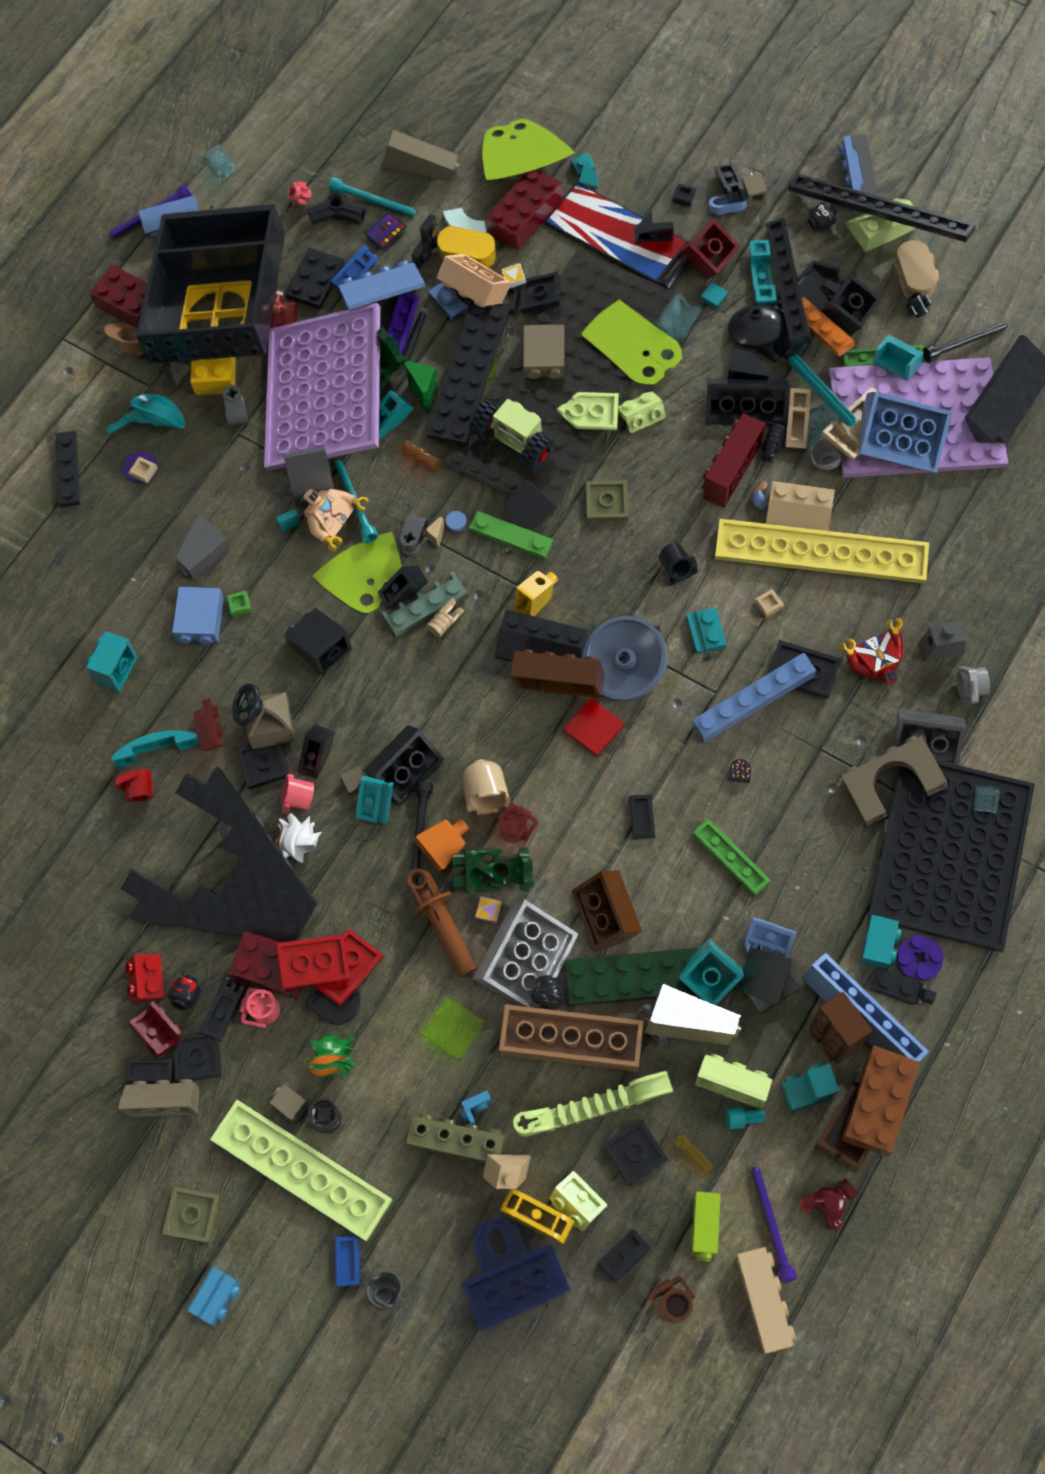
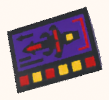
(385, 230)

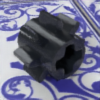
(918, 304)

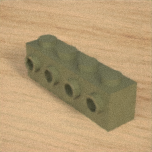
(454, 1140)

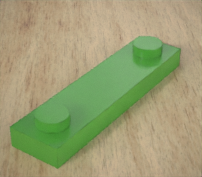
(511, 535)

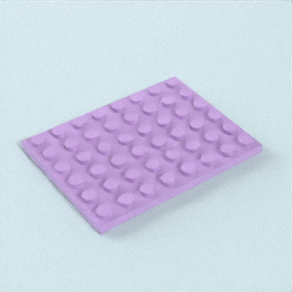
(940, 384)
(323, 385)

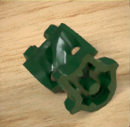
(390, 359)
(518, 869)

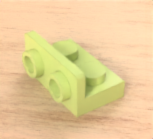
(577, 1201)

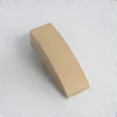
(798, 418)

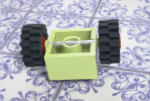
(514, 428)

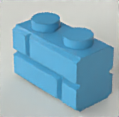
(214, 1296)

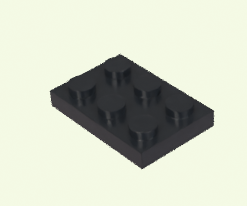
(313, 278)
(824, 664)

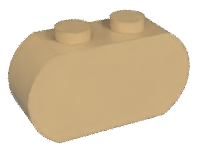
(916, 269)

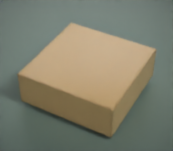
(143, 470)
(769, 603)

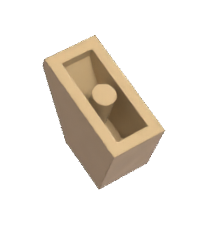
(506, 1170)

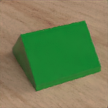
(423, 383)

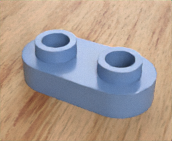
(720, 205)

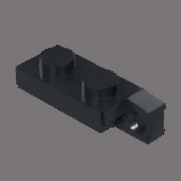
(901, 987)

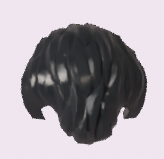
(549, 993)

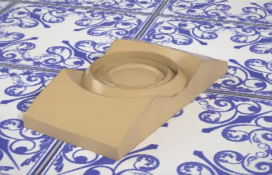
(844, 437)

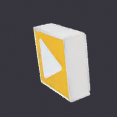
(514, 274)

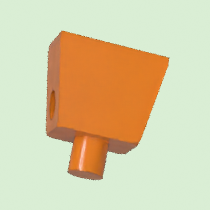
(441, 842)

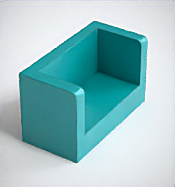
(898, 357)

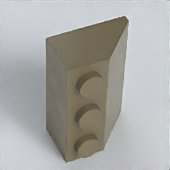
(160, 1098)

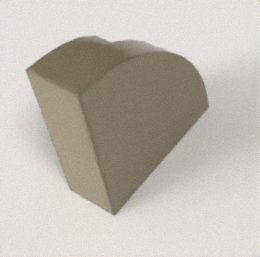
(352, 779)

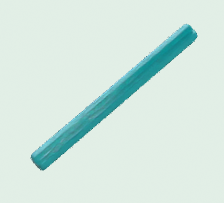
(822, 390)

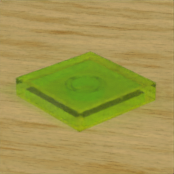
(453, 1028)

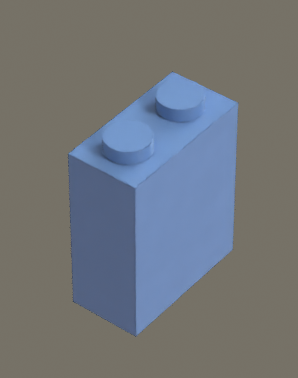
(198, 615)

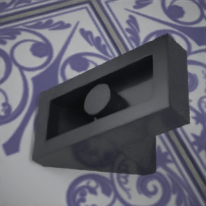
(648, 231)

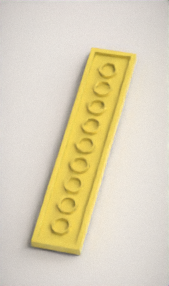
(822, 551)

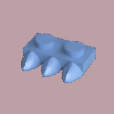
(769, 937)

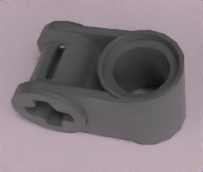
(235, 406)
(412, 534)

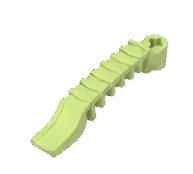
(574, 1112)

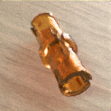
(411, 449)

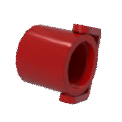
(136, 784)

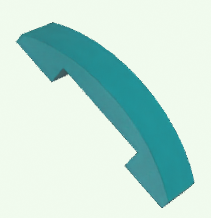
(761, 272)
(150, 742)

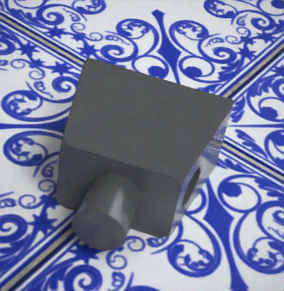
(945, 640)

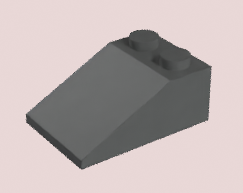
(308, 471)

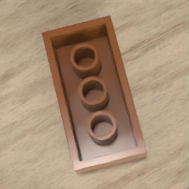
(880, 1101)

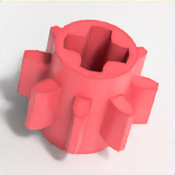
(299, 193)

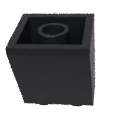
(318, 640)

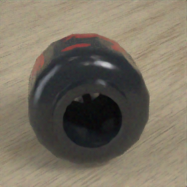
(184, 992)

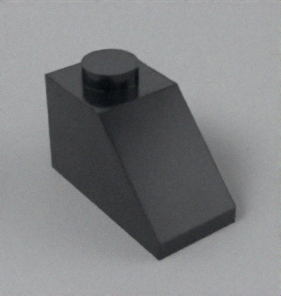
(746, 366)
(402, 585)
(315, 750)

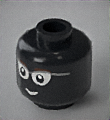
(822, 217)

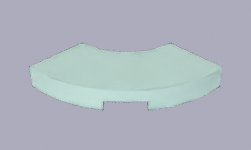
(457, 218)

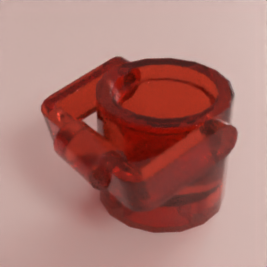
(283, 311)
(514, 825)

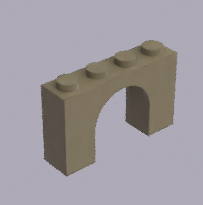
(912, 755)

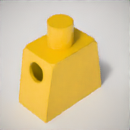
(534, 593)

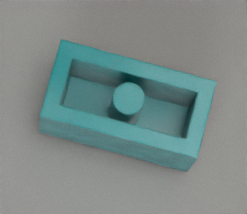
(879, 942)

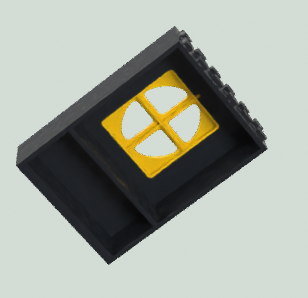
(206, 255)

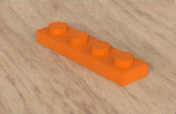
(826, 330)

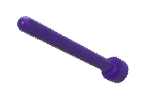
(182, 192)
(785, 1270)

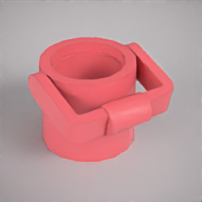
(296, 794)
(261, 1007)

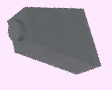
(201, 548)

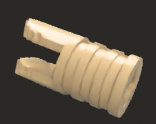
(442, 620)

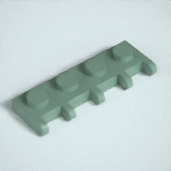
(425, 605)

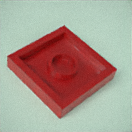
(593, 727)

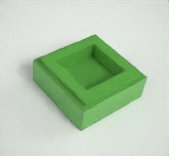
(239, 603)

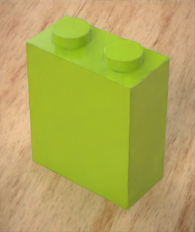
(705, 1226)

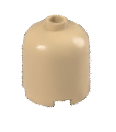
(484, 787)

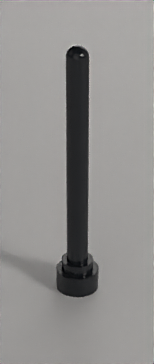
(932, 352)
(423, 791)

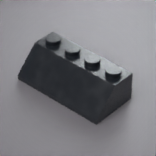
(756, 398)
(538, 634)

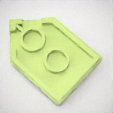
(592, 411)

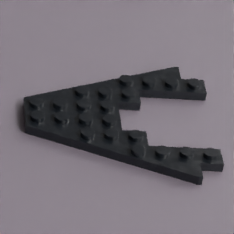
(260, 894)

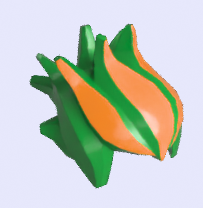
(331, 1056)

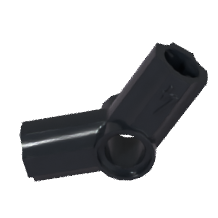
(337, 209)

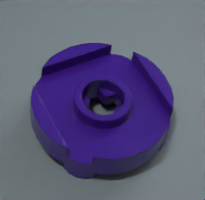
(919, 945)

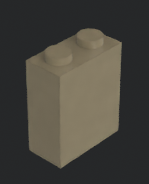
(543, 351)

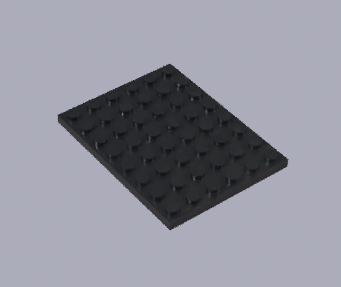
(949, 864)

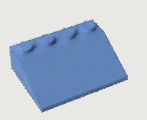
(379, 285)
(903, 431)

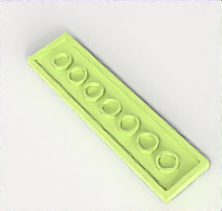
(301, 1170)

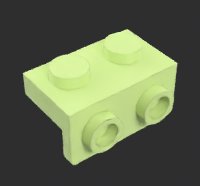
(642, 411)

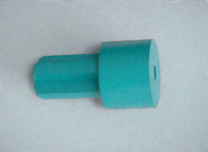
(737, 1118)

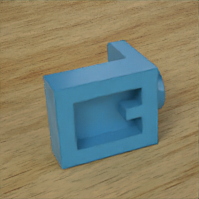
(476, 1103)

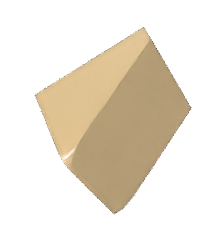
(435, 532)

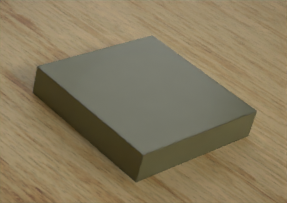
(607, 500)
(191, 1214)

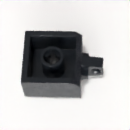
(849, 303)

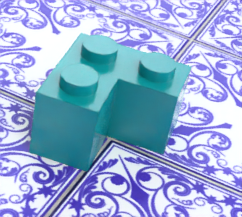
(811, 1089)

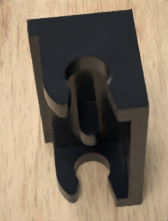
(624, 1255)

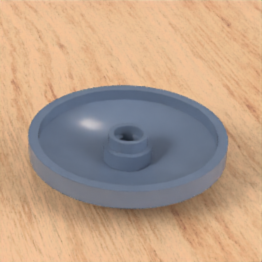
(631, 656)

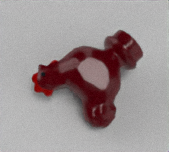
(830, 1202)

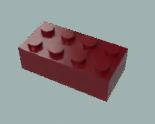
(524, 208)
(733, 460)

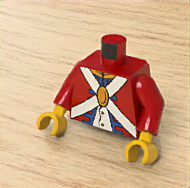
(878, 655)

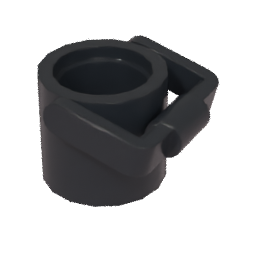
(677, 563)

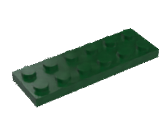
(625, 976)

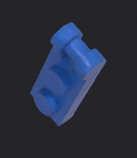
(355, 266)

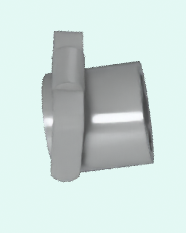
(972, 683)

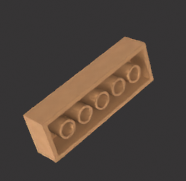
(571, 1038)

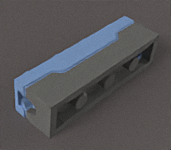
(857, 164)

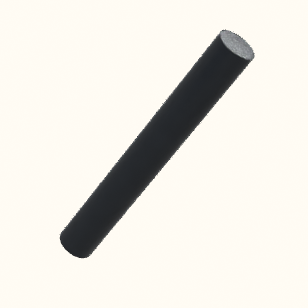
(414, 335)

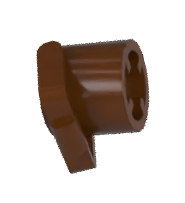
(676, 1303)

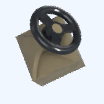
(266, 717)

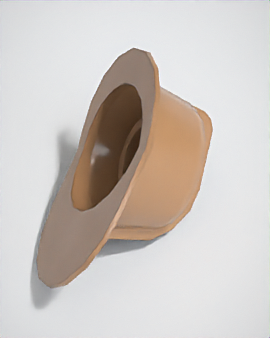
(125, 336)

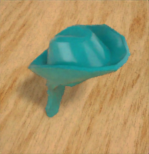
(151, 409)

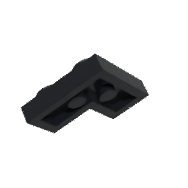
(428, 242)

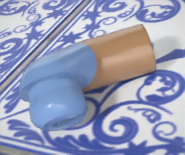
(758, 497)

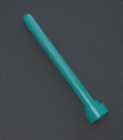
(337, 186)
(367, 532)

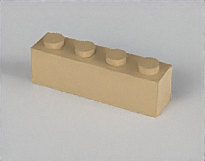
(764, 1300)

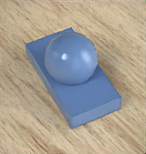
(448, 301)

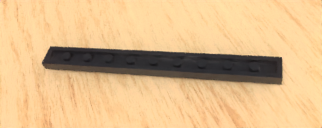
(882, 207)

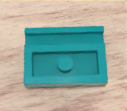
(706, 630)
(374, 800)

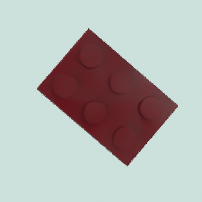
(120, 295)
(257, 965)

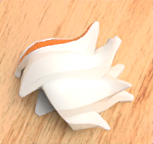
(296, 837)

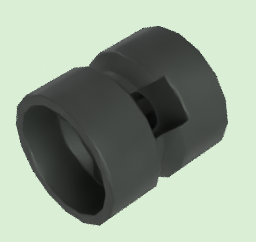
(324, 1115)

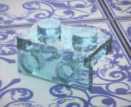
(678, 317)

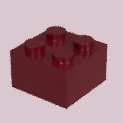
(710, 248)

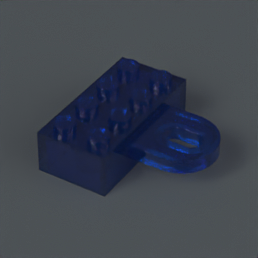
(511, 1280)

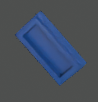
(347, 1261)

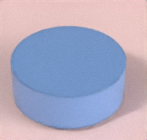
(456, 521)

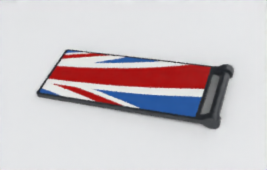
(610, 232)

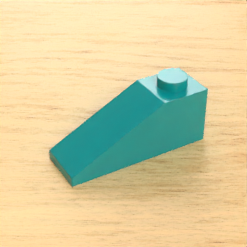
(392, 412)

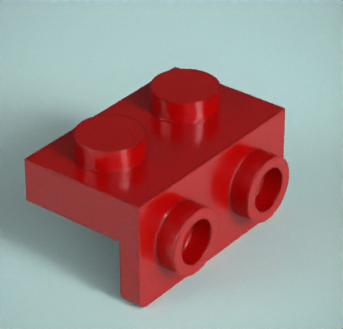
(144, 978)

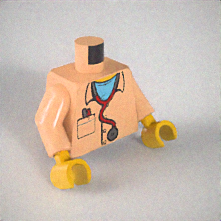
(329, 512)

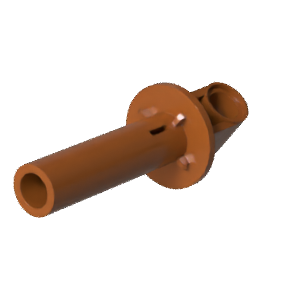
(433, 905)

